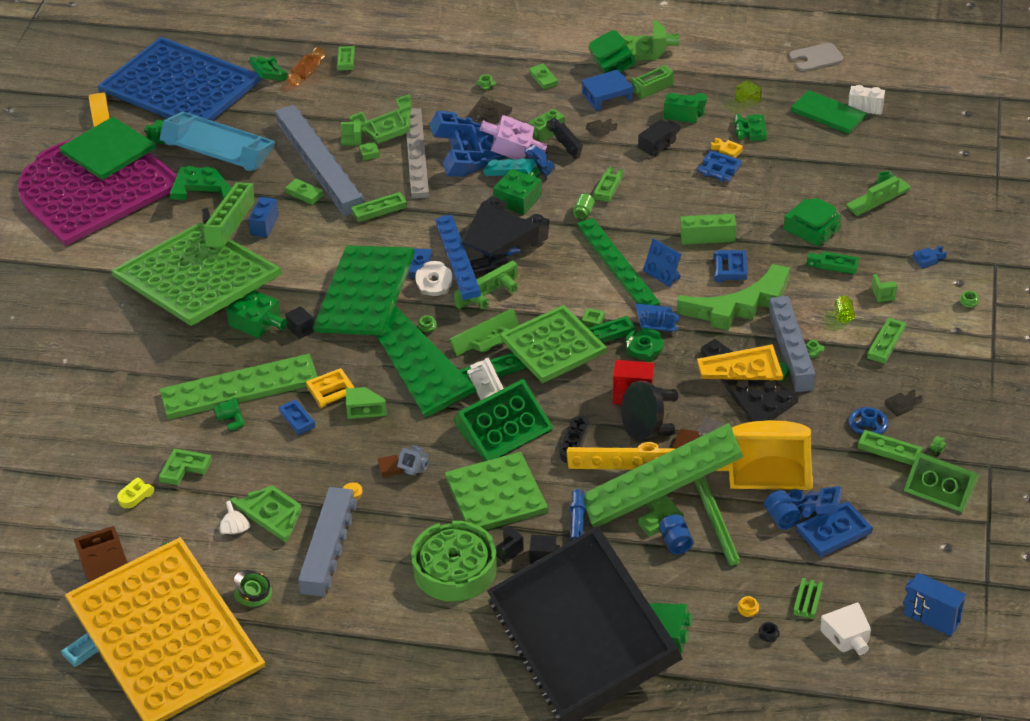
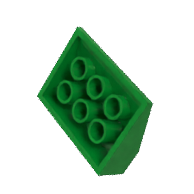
(503, 421)

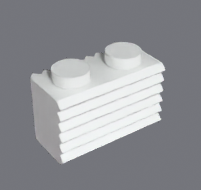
(867, 99)

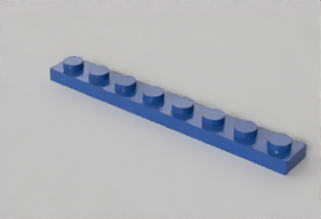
(457, 257)

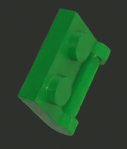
(264, 68)

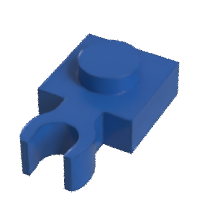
(928, 257)

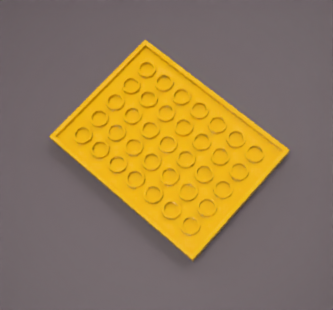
(164, 632)

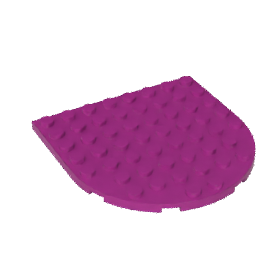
(77, 203)

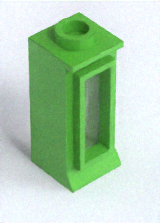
(653, 82)

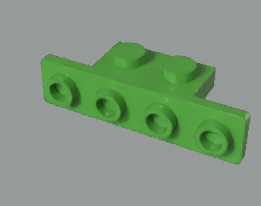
(878, 195)
(484, 335)

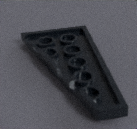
(759, 398)

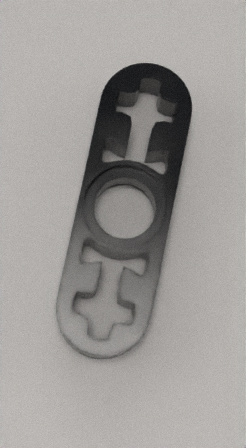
(573, 432)

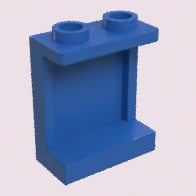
(606, 87)

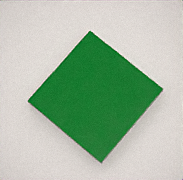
(107, 148)

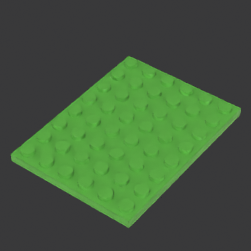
(195, 277)

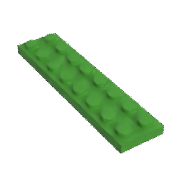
(242, 384)
(662, 475)

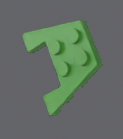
(388, 125)

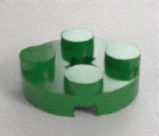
(644, 352)

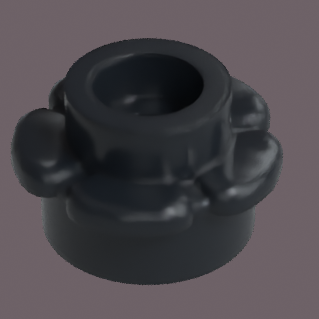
(768, 632)

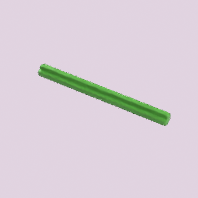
(717, 521)

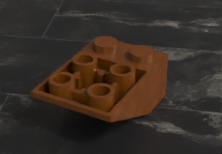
(100, 552)

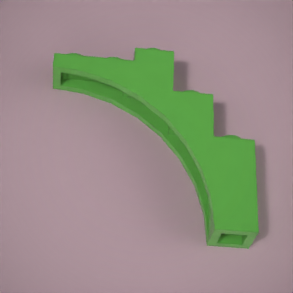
(741, 304)

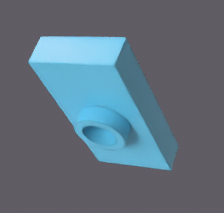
(79, 650)

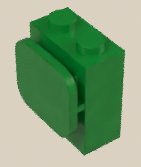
(611, 52)
(813, 221)
(675, 620)

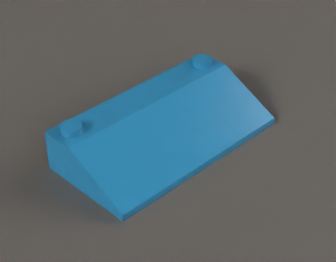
(216, 140)

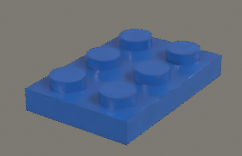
(834, 531)

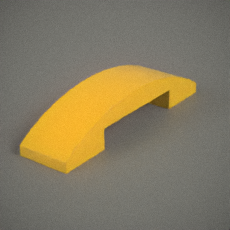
(98, 108)

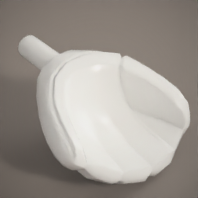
(233, 522)

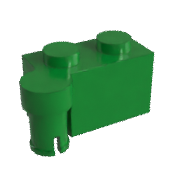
(684, 107)

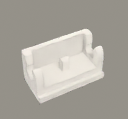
(484, 378)

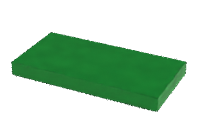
(828, 112)

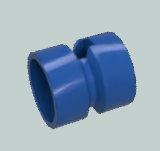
(782, 510)
(676, 534)

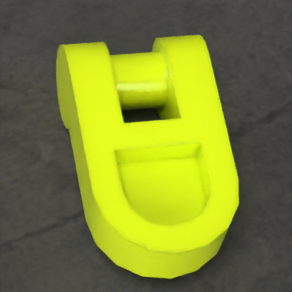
(134, 493)

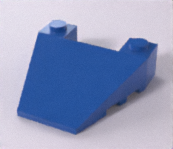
(469, 146)

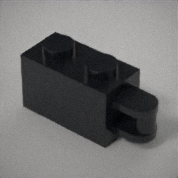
(658, 137)

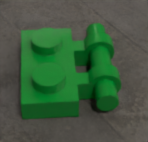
(755, 127)

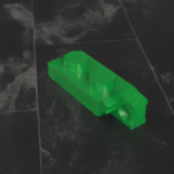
(833, 262)

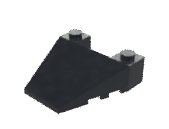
(496, 231)

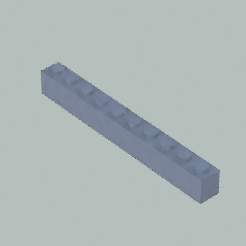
(318, 159)

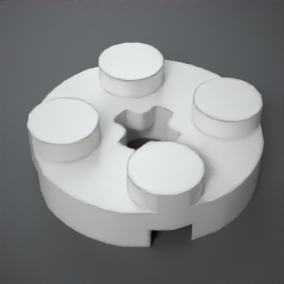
(437, 287)

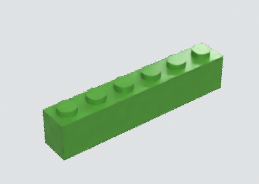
(229, 215)

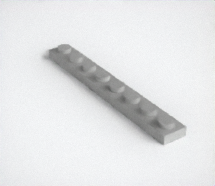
(417, 157)

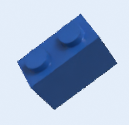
(263, 217)

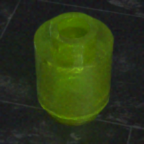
(844, 309)

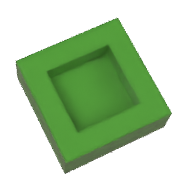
(369, 151)
(593, 317)

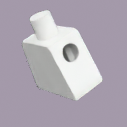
(847, 629)

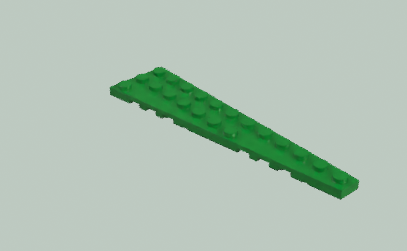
(422, 366)

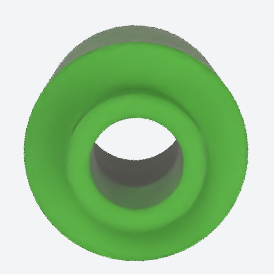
(583, 206)

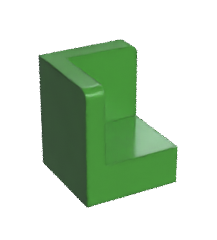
(351, 133)
(883, 291)

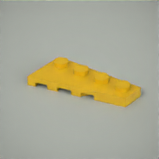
(746, 364)

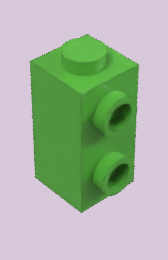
(541, 131)

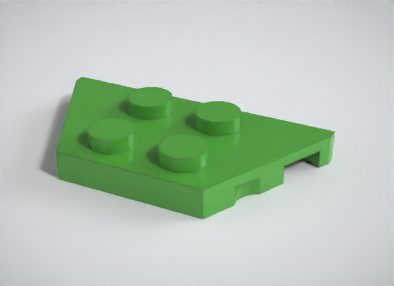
(270, 510)

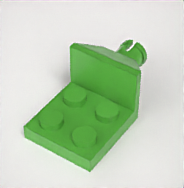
(653, 46)

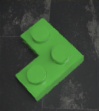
(183, 461)
(660, 509)

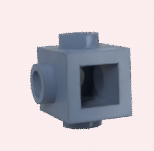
(413, 460)

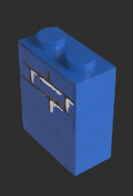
(934, 604)

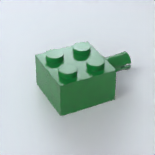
(519, 190)
(255, 314)

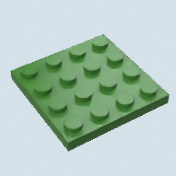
(553, 343)
(496, 492)

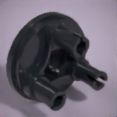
(644, 410)

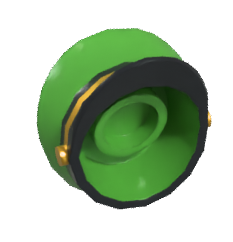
(251, 588)

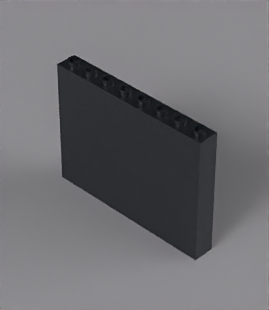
(583, 626)

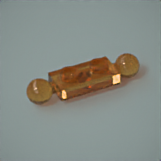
(306, 66)

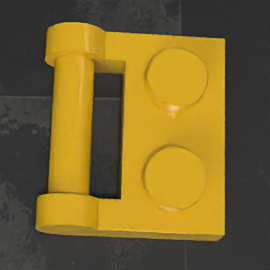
(326, 384)

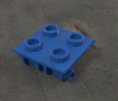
(662, 263)
(657, 317)

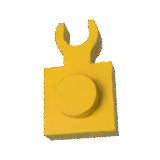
(727, 148)

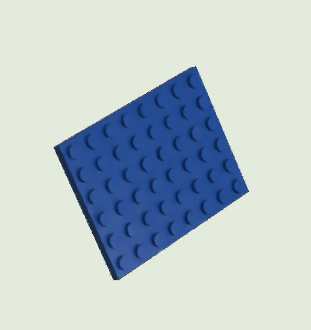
(179, 79)

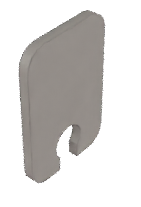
(817, 56)

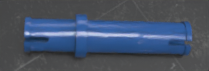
(577, 510)

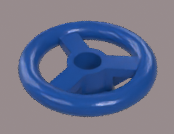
(868, 419)

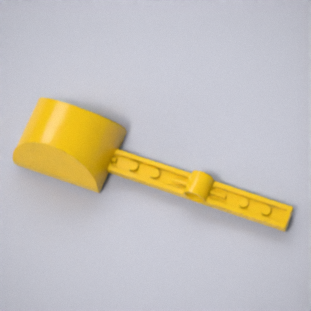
(773, 452)

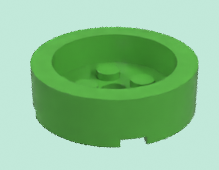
(456, 577)

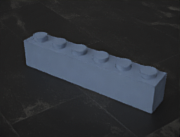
(791, 344)
(327, 542)

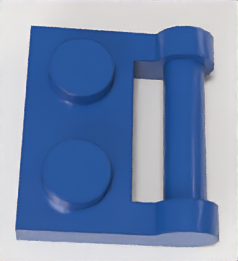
(736, 265)

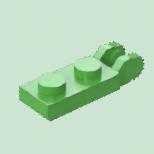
(608, 185)

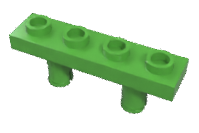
(500, 277)

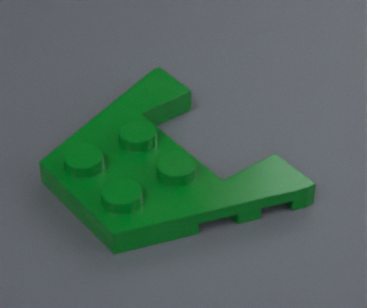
(198, 179)

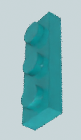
(502, 167)

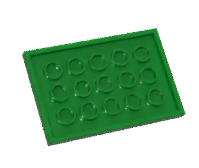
(364, 290)

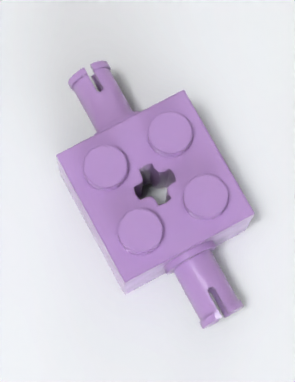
(511, 137)

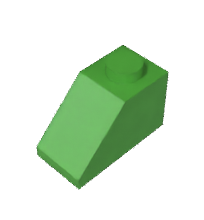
(364, 403)

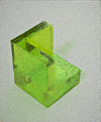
(746, 90)

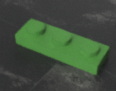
(379, 207)
(886, 340)
(888, 447)

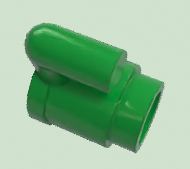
(228, 410)

